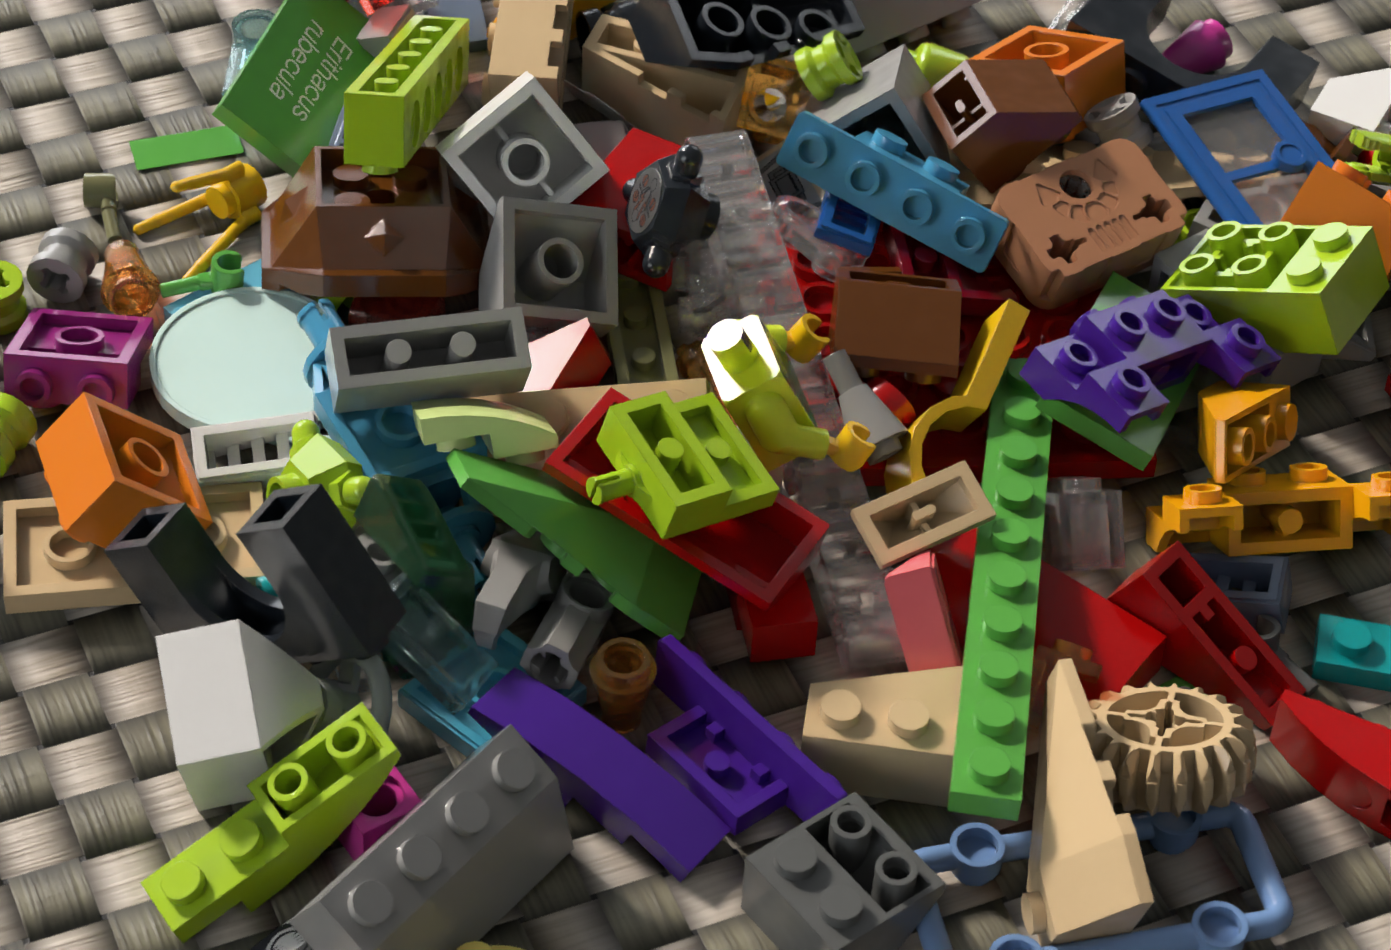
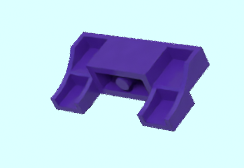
(1135, 349)

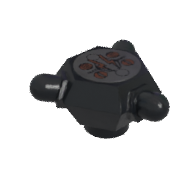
(669, 208)

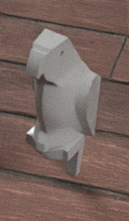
(519, 578)

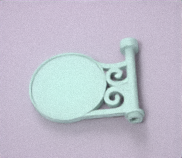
(233, 358)

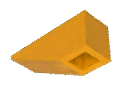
(1243, 426)

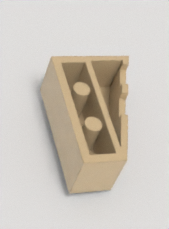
(530, 39)
(654, 96)
(886, 733)

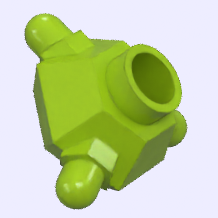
(323, 461)

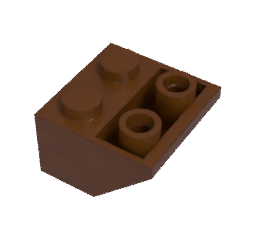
(1001, 115)
(897, 324)

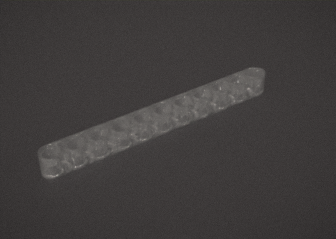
(762, 283)

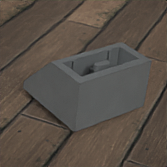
(839, 883)

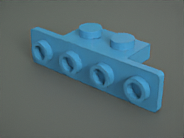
(895, 187)

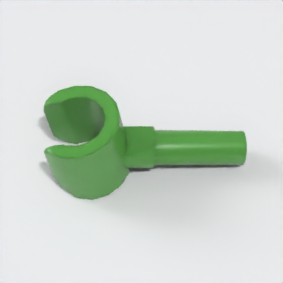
(224, 275)

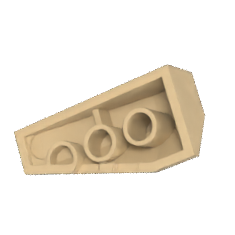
(1083, 858)

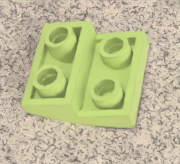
(505, 428)

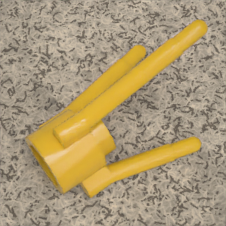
(232, 193)

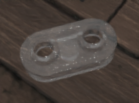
(797, 226)

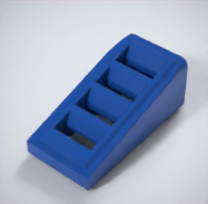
(846, 225)

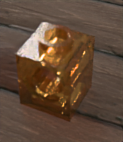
(753, 112)

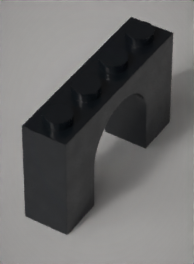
(1153, 74)
(325, 581)

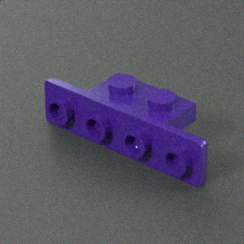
(729, 750)

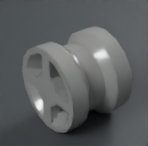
(1117, 119)
(62, 265)

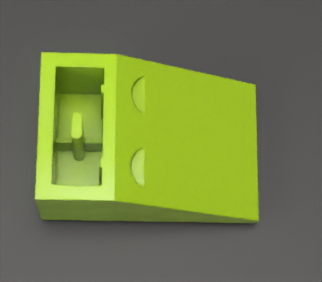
(1289, 281)

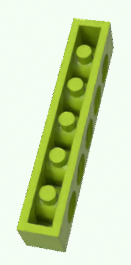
(405, 93)

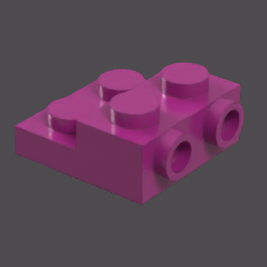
(76, 352)

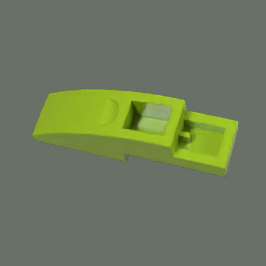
(294, 817)

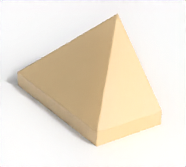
(922, 514)

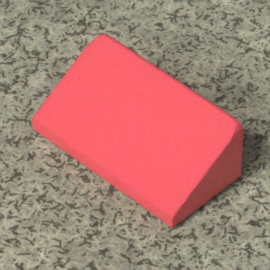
(923, 614)

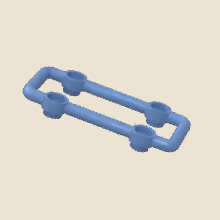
(980, 850)

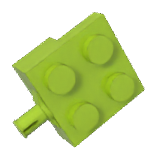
(680, 463)

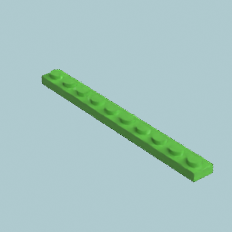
(1002, 606)

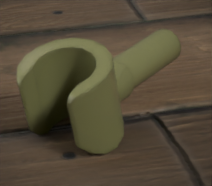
(101, 192)

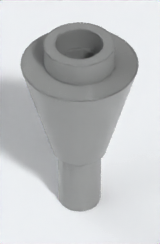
(863, 406)

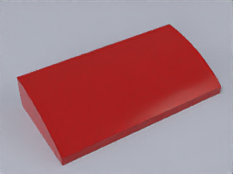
(750, 554)
(1065, 611)

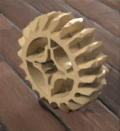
(1174, 748)

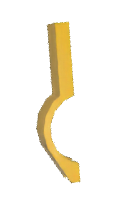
(969, 397)

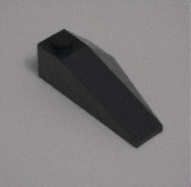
(736, 31)

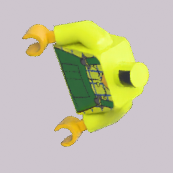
(766, 394)

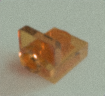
(1043, 665)

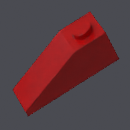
(1206, 634)

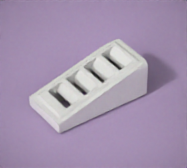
(232, 437)

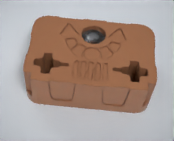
(1085, 222)

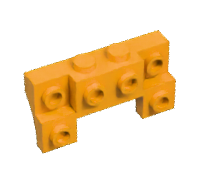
(1273, 512)

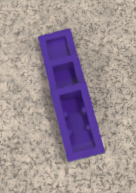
(604, 772)

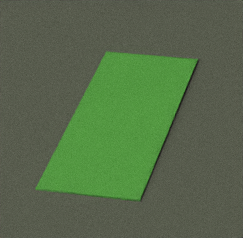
(185, 147)

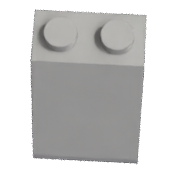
(888, 101)

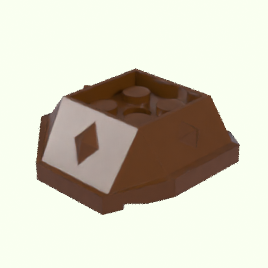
(374, 233)

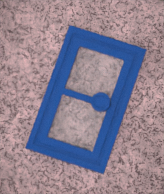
(1239, 144)

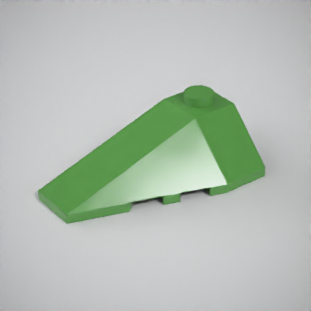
(641, 574)

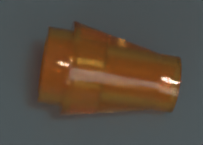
(128, 281)
(622, 681)

